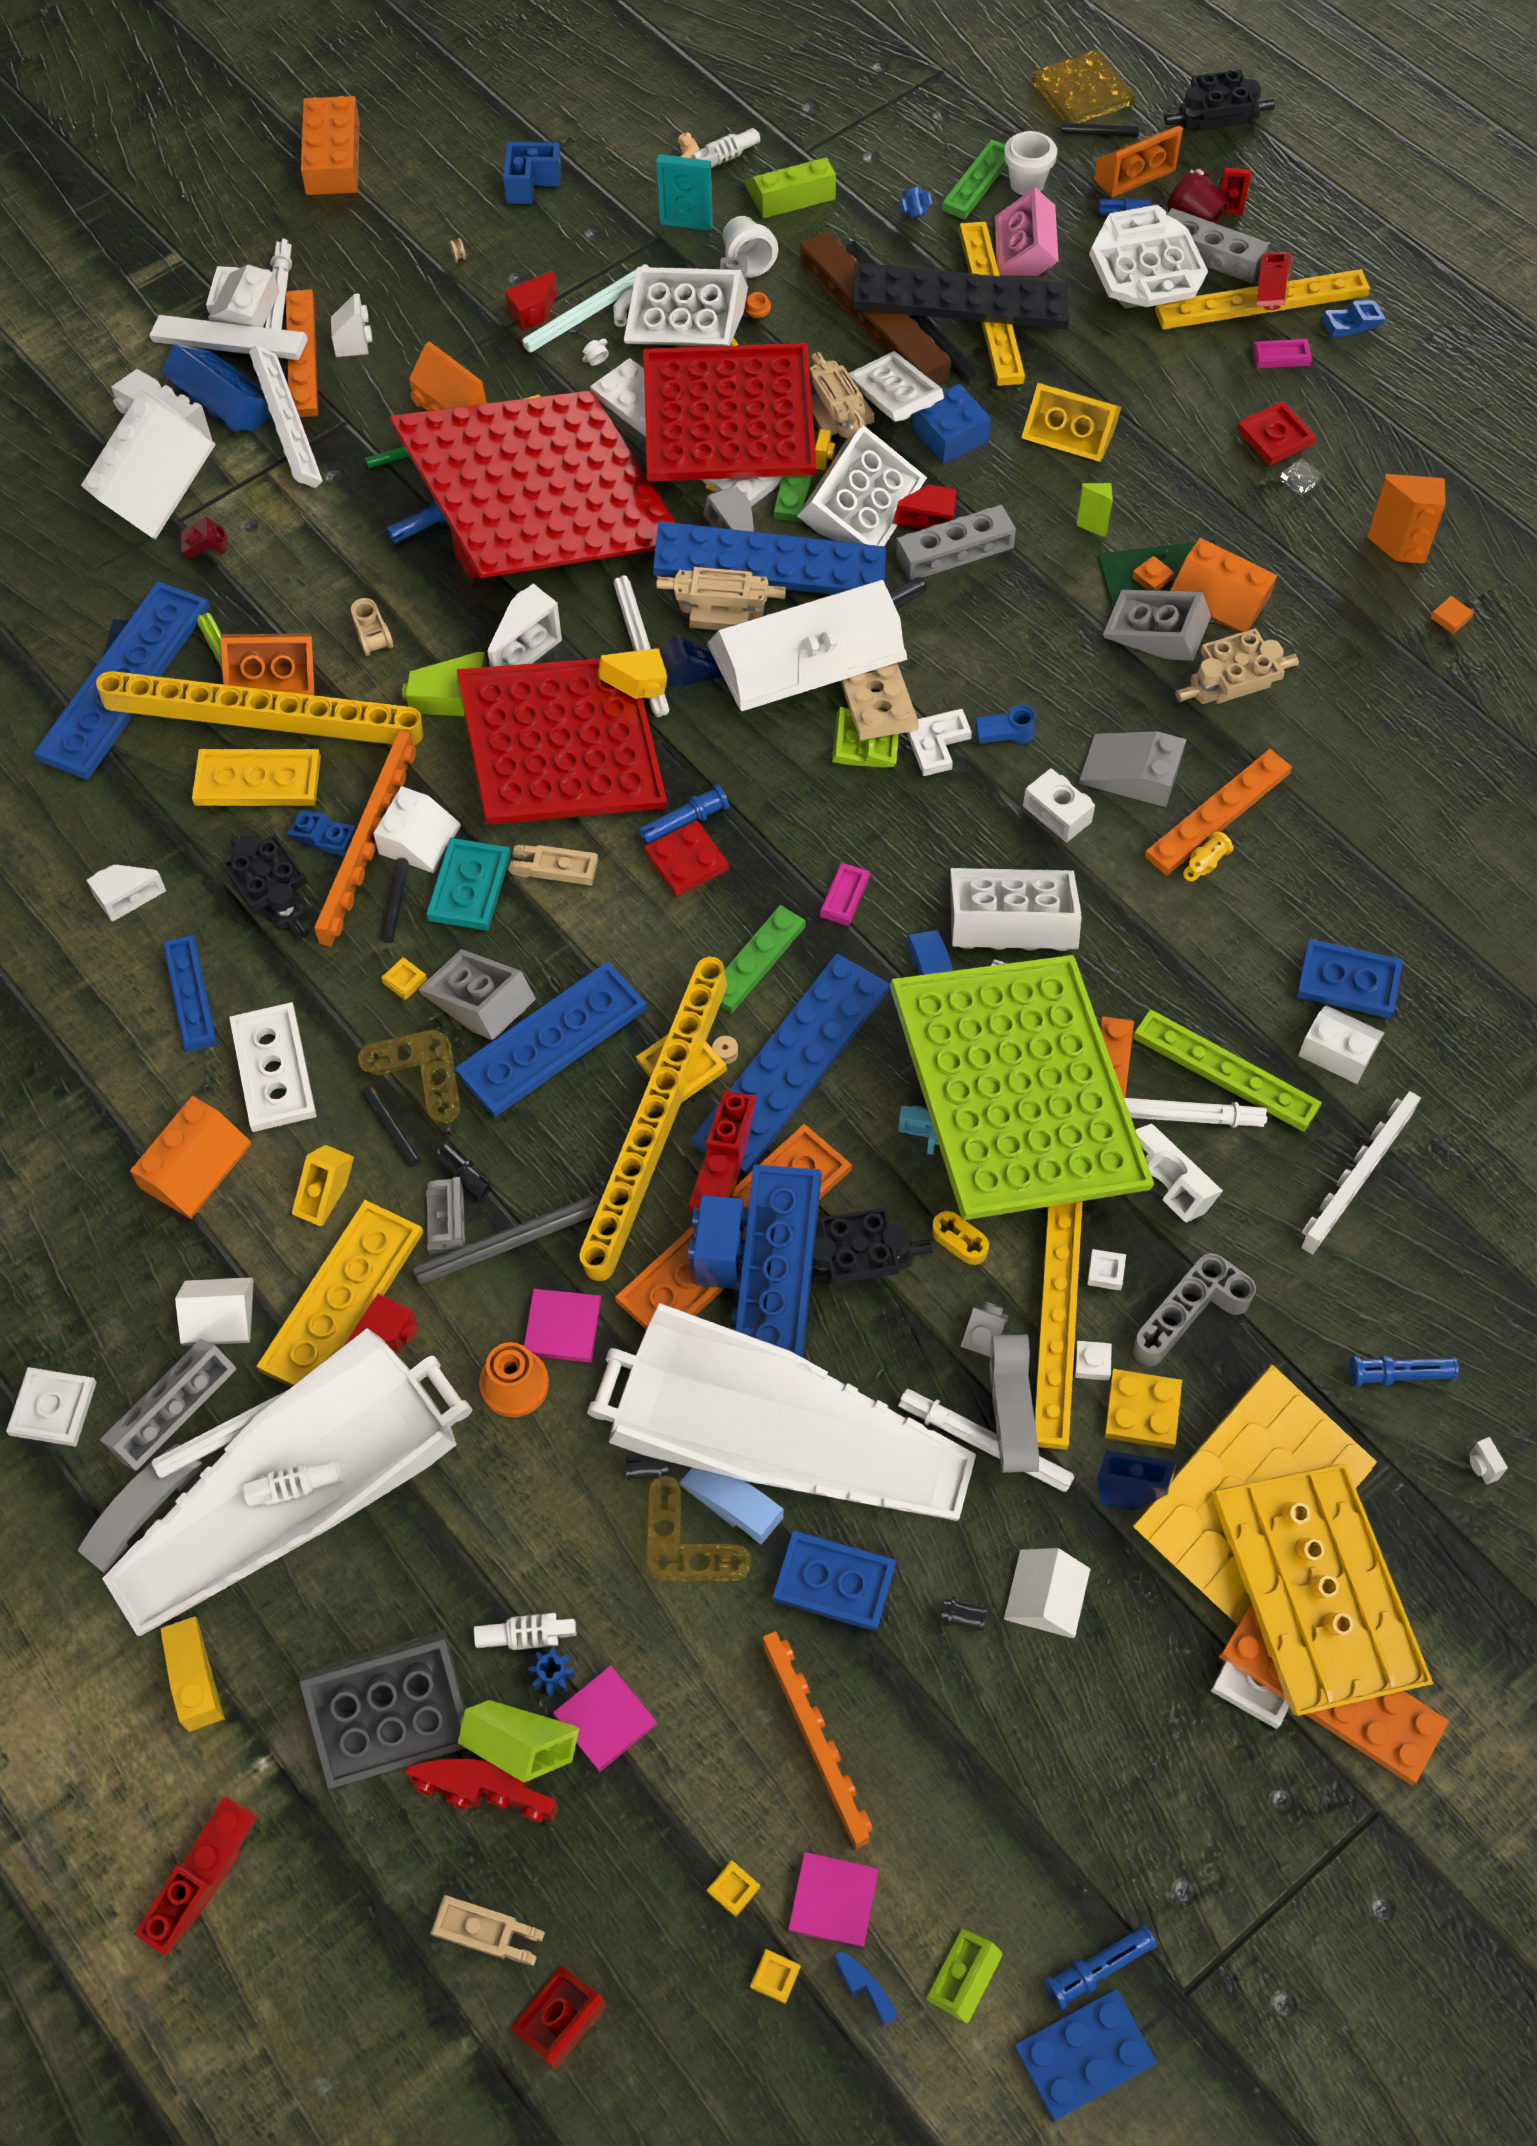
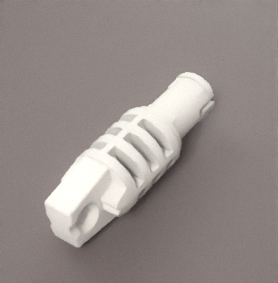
(728, 147)
(291, 1483)
(525, 1632)

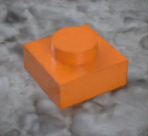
(1153, 574)

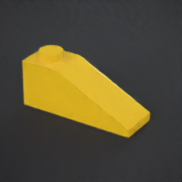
(190, 1675)

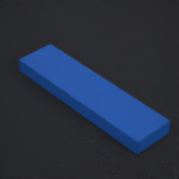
(190, 993)

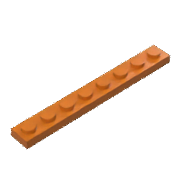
(363, 843)

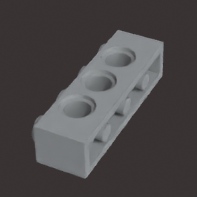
(1223, 247)
(955, 542)
(168, 1404)

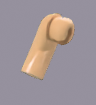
(688, 145)

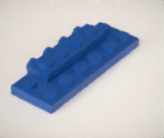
(777, 1256)

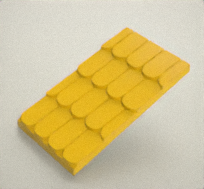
(1262, 1438)
(1320, 1589)

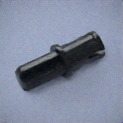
(468, 1174)

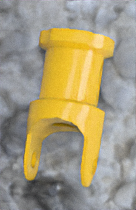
(1204, 860)

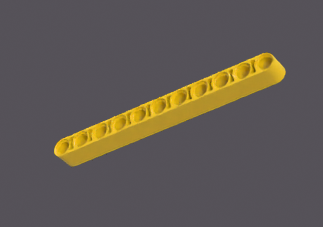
(257, 708)
(655, 1129)

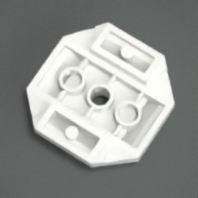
(1147, 258)

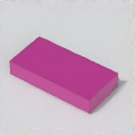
(1282, 353)
(845, 894)

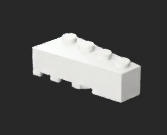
(128, 388)

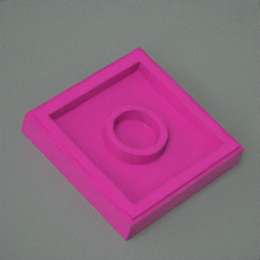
(562, 1325)
(607, 1718)
(833, 1900)

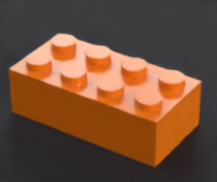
(330, 145)

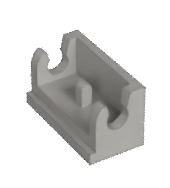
(445, 1216)

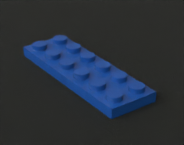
(550, 1039)

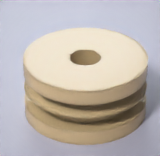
(457, 250)
(726, 1048)

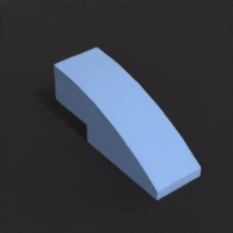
(735, 1502)

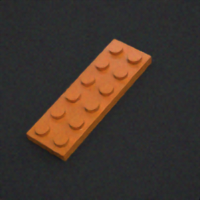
(1387, 1728)

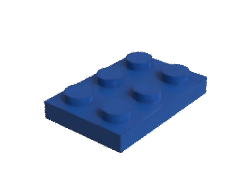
(1350, 978)
(834, 1581)
(1085, 2055)

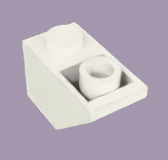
(349, 330)

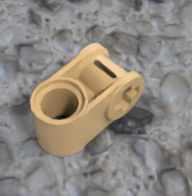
(369, 626)

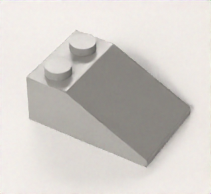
(1160, 622)
(1134, 765)
(479, 993)

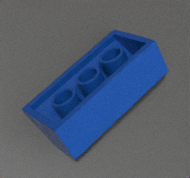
(217, 387)

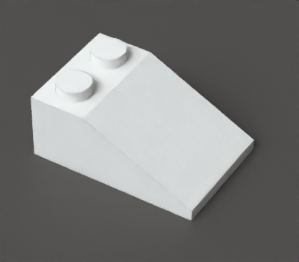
(526, 630)

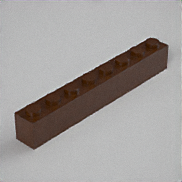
(891, 332)

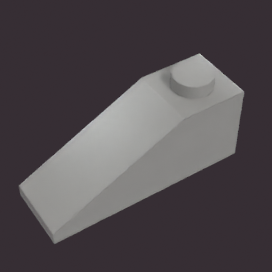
(729, 510)

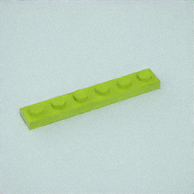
(1227, 1070)

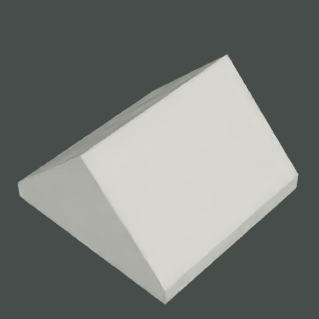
(215, 1311)
(1047, 1591)

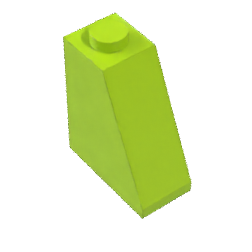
(435, 687)
(517, 1739)

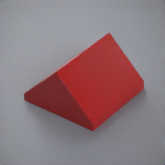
(558, 2017)

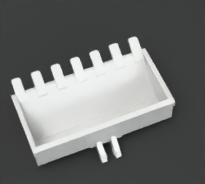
(809, 645)

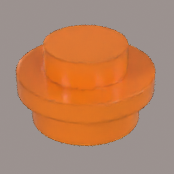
(757, 305)

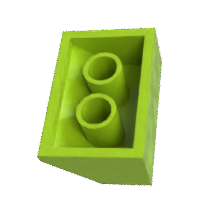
(793, 187)

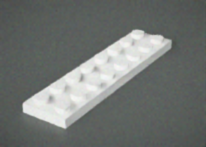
(624, 395)

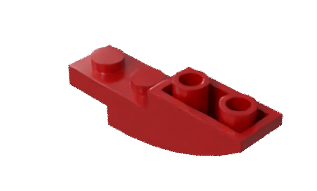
(1274, 280)
(725, 1147)
(470, 1779)
(198, 1877)

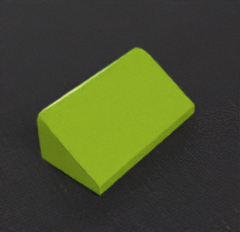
(1095, 507)
(965, 1975)

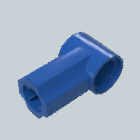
(1014, 726)

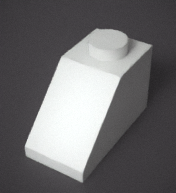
(124, 888)

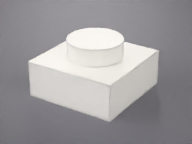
(1106, 1269)
(1093, 1360)
(1487, 1461)

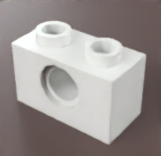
(1063, 819)

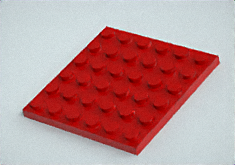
(728, 412)
(557, 743)

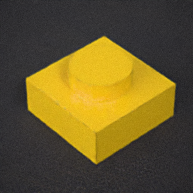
(824, 449)

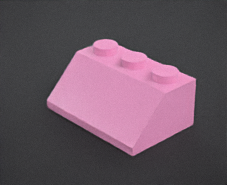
(1026, 236)

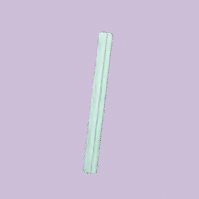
(579, 313)

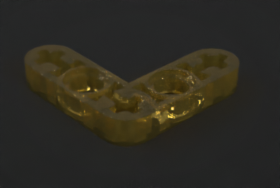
(420, 1056)
(671, 1545)

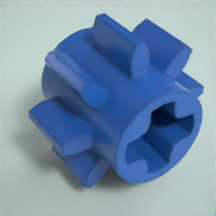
(915, 202)
(543, 1666)

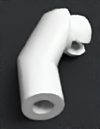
(620, 308)

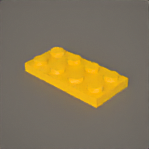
(256, 777)

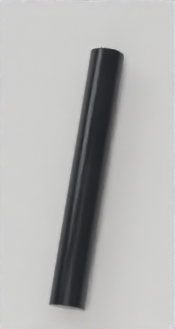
(1102, 129)
(395, 900)
(391, 1126)

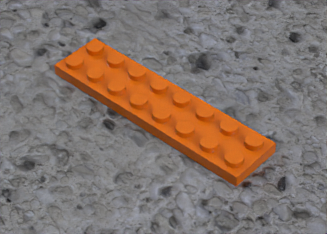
(668, 1277)

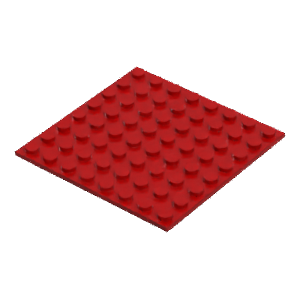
(534, 481)

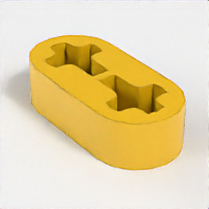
(957, 1240)

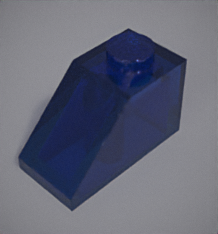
(688, 662)
(1133, 1480)

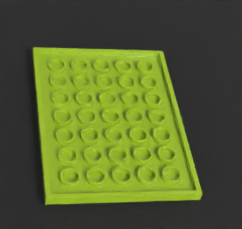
(1019, 1087)

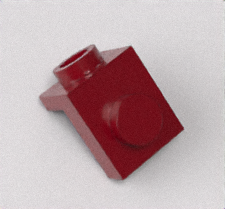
(203, 536)

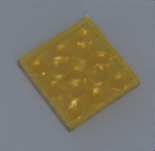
(1083, 87)

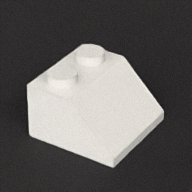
(246, 297)
(415, 830)
(1340, 1044)

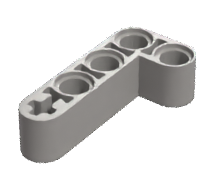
(1185, 1312)
(1013, 1403)

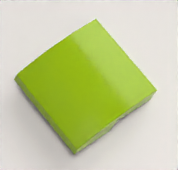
(852, 751)

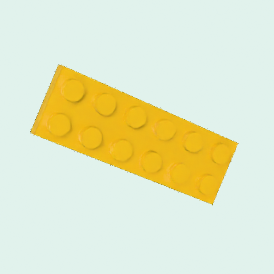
(341, 1292)

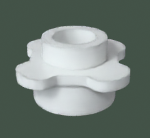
(595, 352)

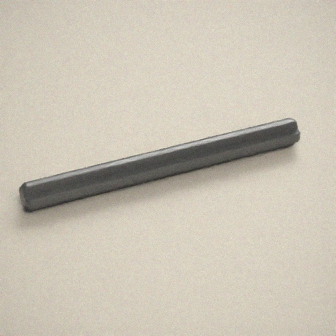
(506, 1239)

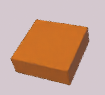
(1452, 615)

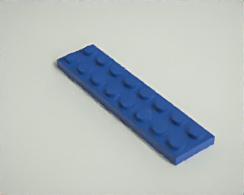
(782, 559)
(143, 648)
(802, 1052)

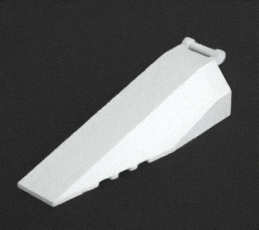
(349, 1409)
(773, 1420)

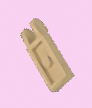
(554, 864)
(483, 1930)

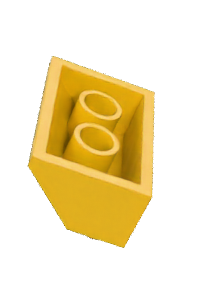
(1071, 422)

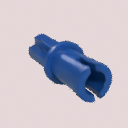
(1111, 206)

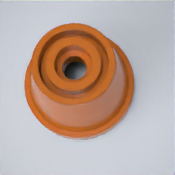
(517, 1392)

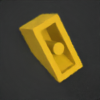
(635, 672)
(321, 1184)

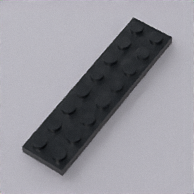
(960, 296)

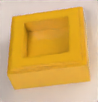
(404, 978)
(733, 1888)
(775, 1976)

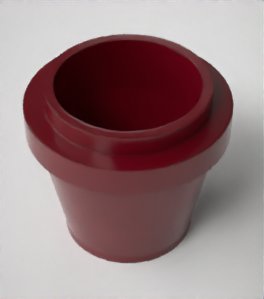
(1198, 197)

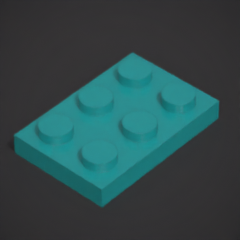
(684, 192)
(469, 884)

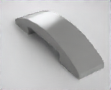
(129, 1511)

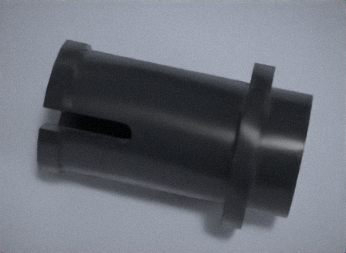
(646, 1467)
(963, 1614)

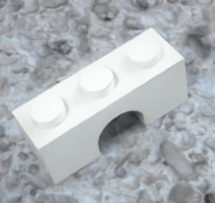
(1188, 1187)

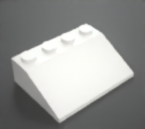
(685, 306)
(148, 464)
(861, 491)
(1014, 909)

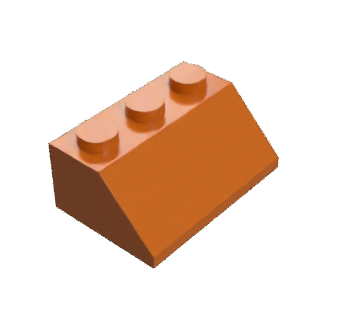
(1139, 162)
(442, 382)
(1407, 516)
(1229, 583)
(268, 662)
(190, 1157)

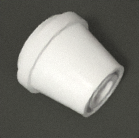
(1029, 160)
(750, 241)

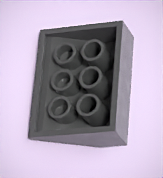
(384, 1709)

